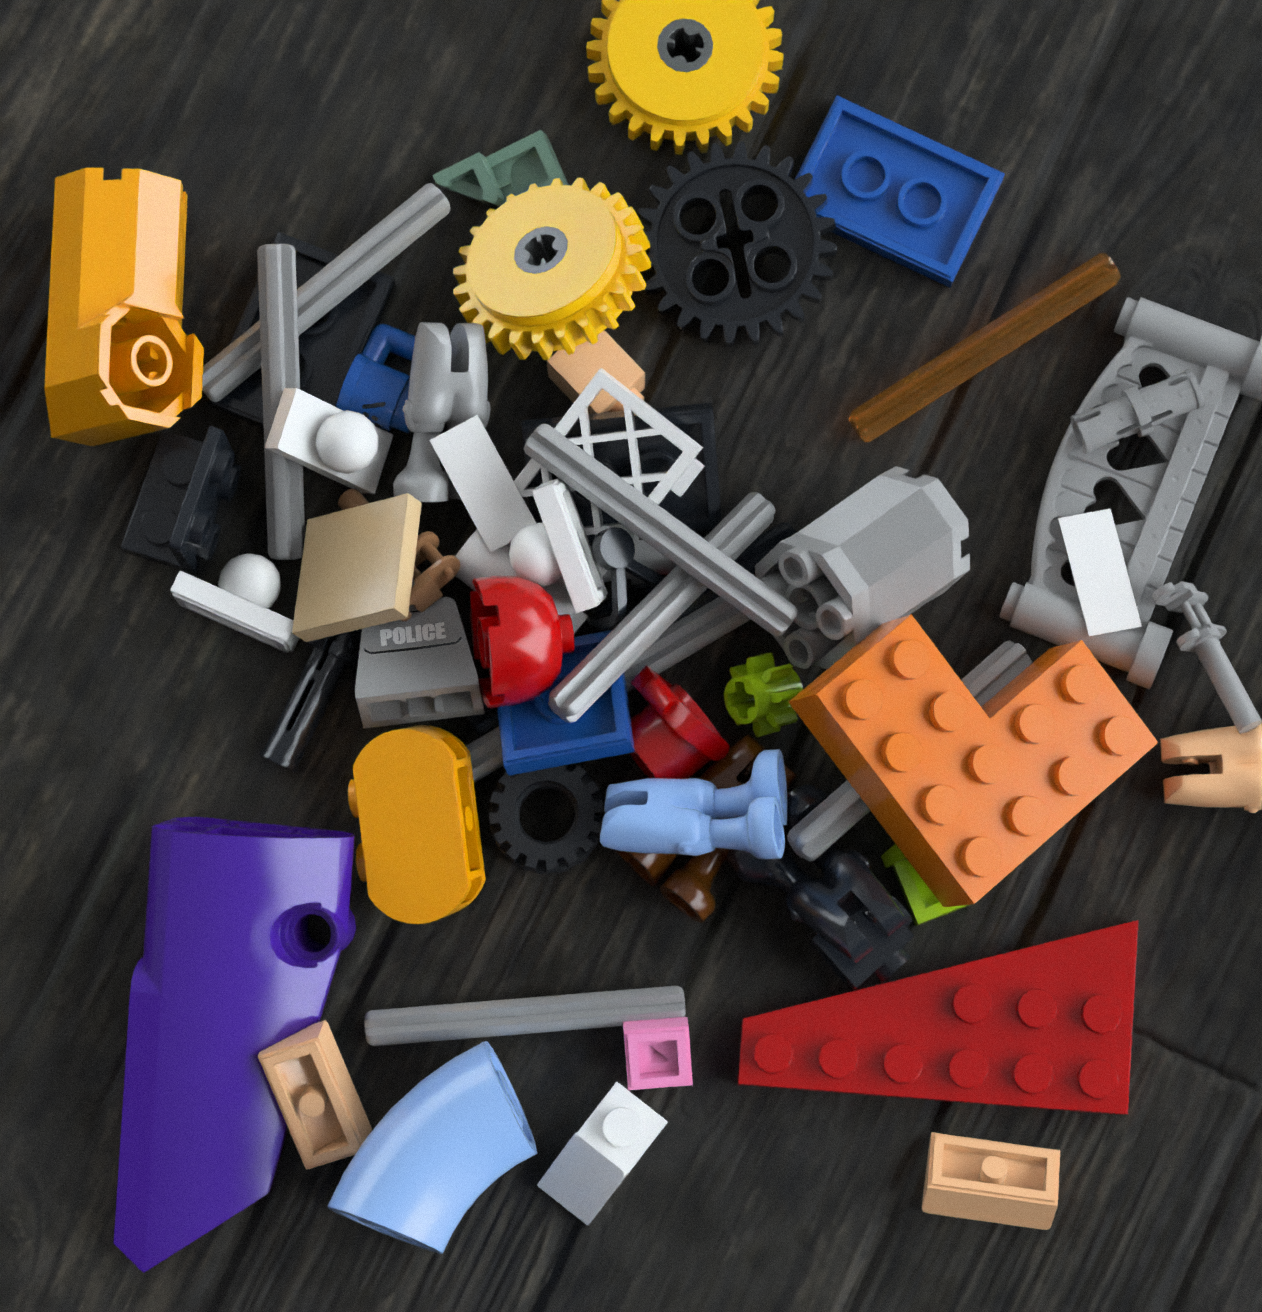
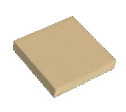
(357, 568)

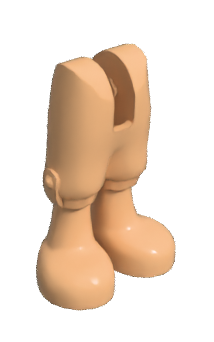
(1233, 766)

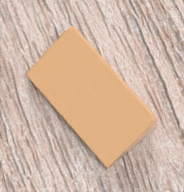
(316, 1095)
(991, 1181)

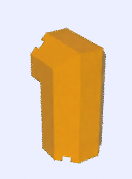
(116, 308)

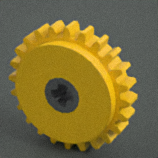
(680, 97)
(552, 268)

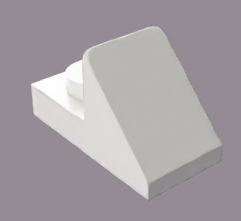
(602, 1153)

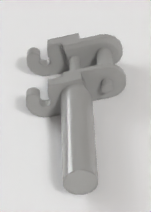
(1205, 642)

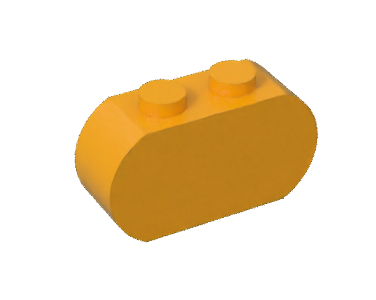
(417, 824)

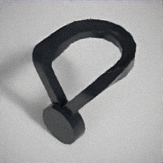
(615, 552)

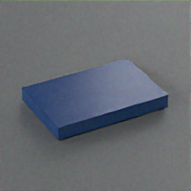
(899, 190)

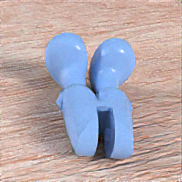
(698, 817)

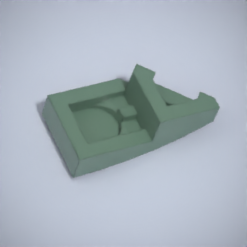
(504, 172)

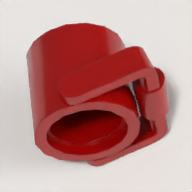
(672, 731)

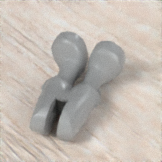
(444, 386)

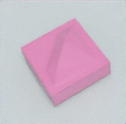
(657, 1053)

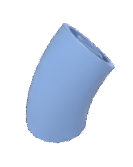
(437, 1152)

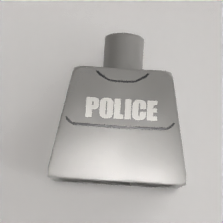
(417, 669)

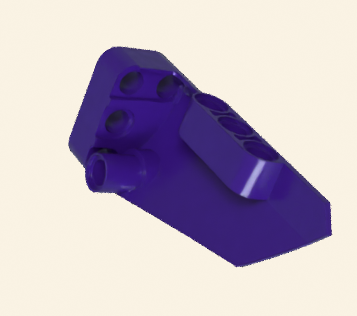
(216, 985)

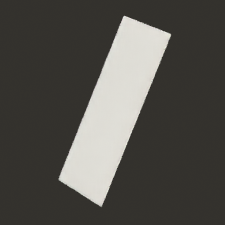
(482, 482)
(1099, 572)

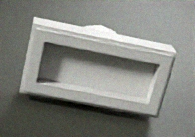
(329, 440)
(558, 548)
(241, 600)

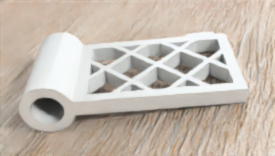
(476, 558)

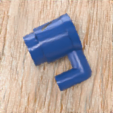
(374, 387)

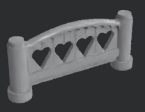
(1159, 492)

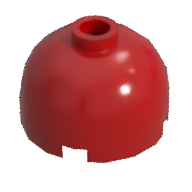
(517, 638)

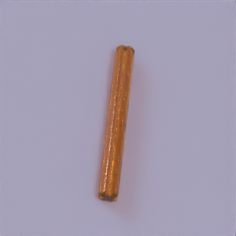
(984, 347)

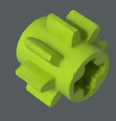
(762, 694)

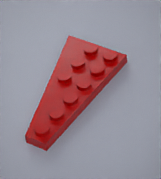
(1001, 1031)

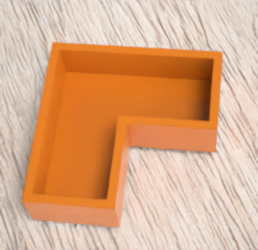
(966, 782)

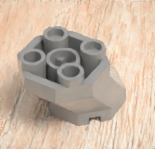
(866, 564)

